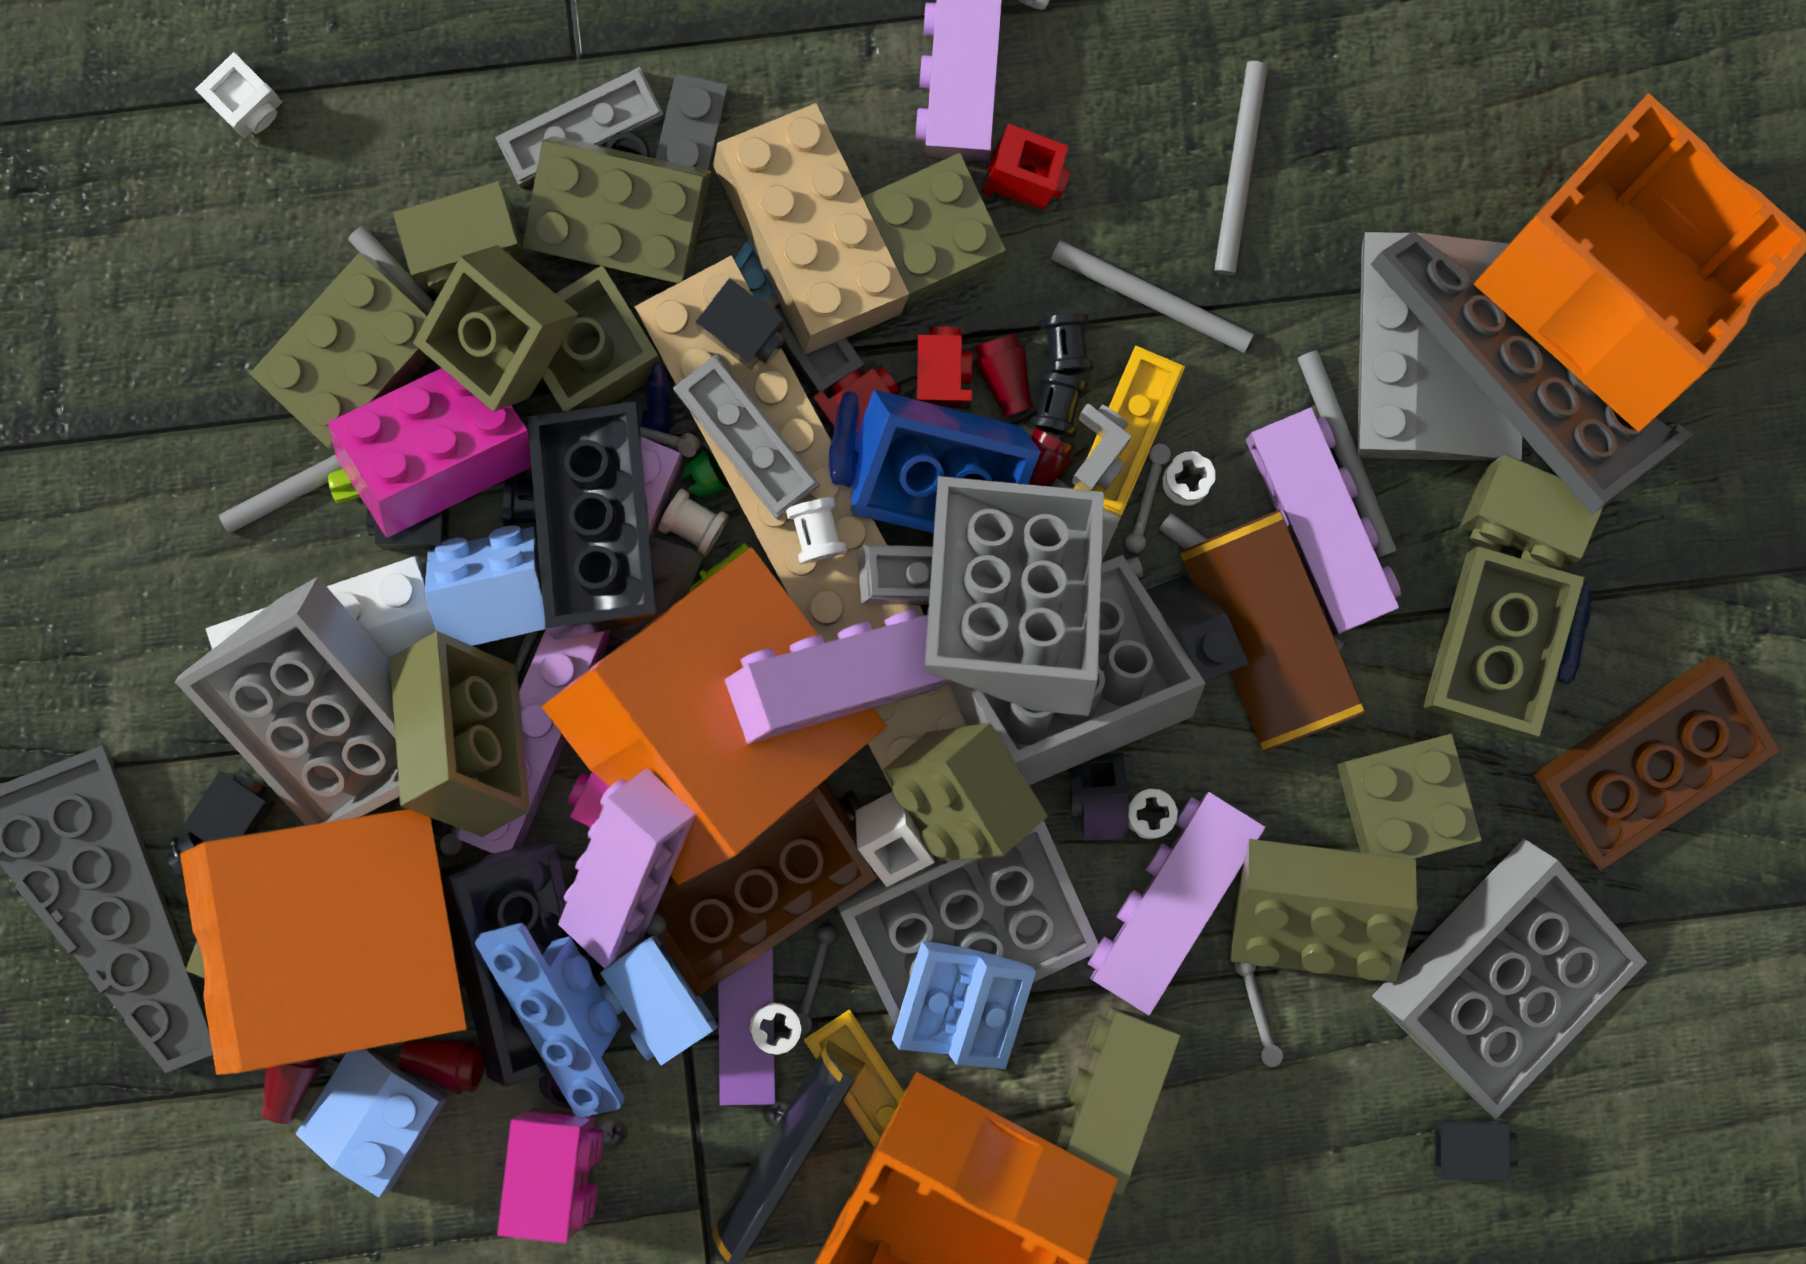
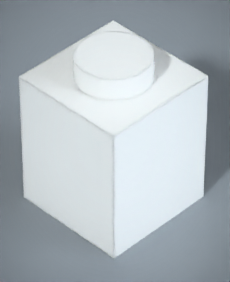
(890, 840)

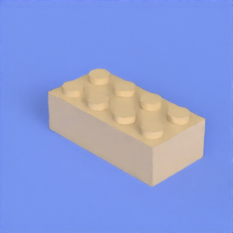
(810, 228)

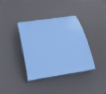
(963, 1005)

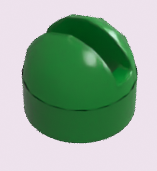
(706, 474)

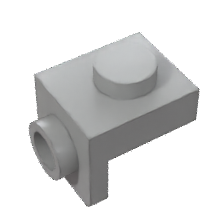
(1103, 462)

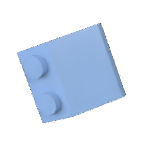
(657, 1001)
(370, 1119)

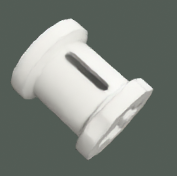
(1196, 464)
(693, 522)
(816, 530)
(1160, 800)
(781, 1043)

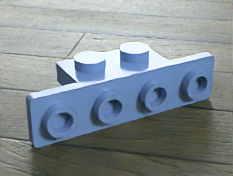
(559, 1011)

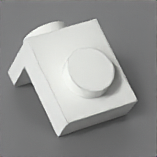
(240, 97)

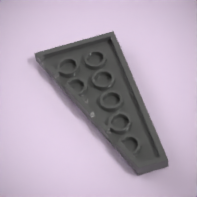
(1542, 399)
(92, 883)

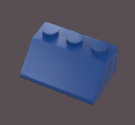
(913, 442)

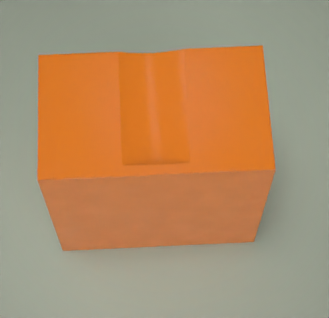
(1644, 264)
(669, 710)
(322, 940)
(967, 1190)

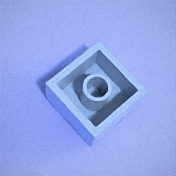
(486, 586)

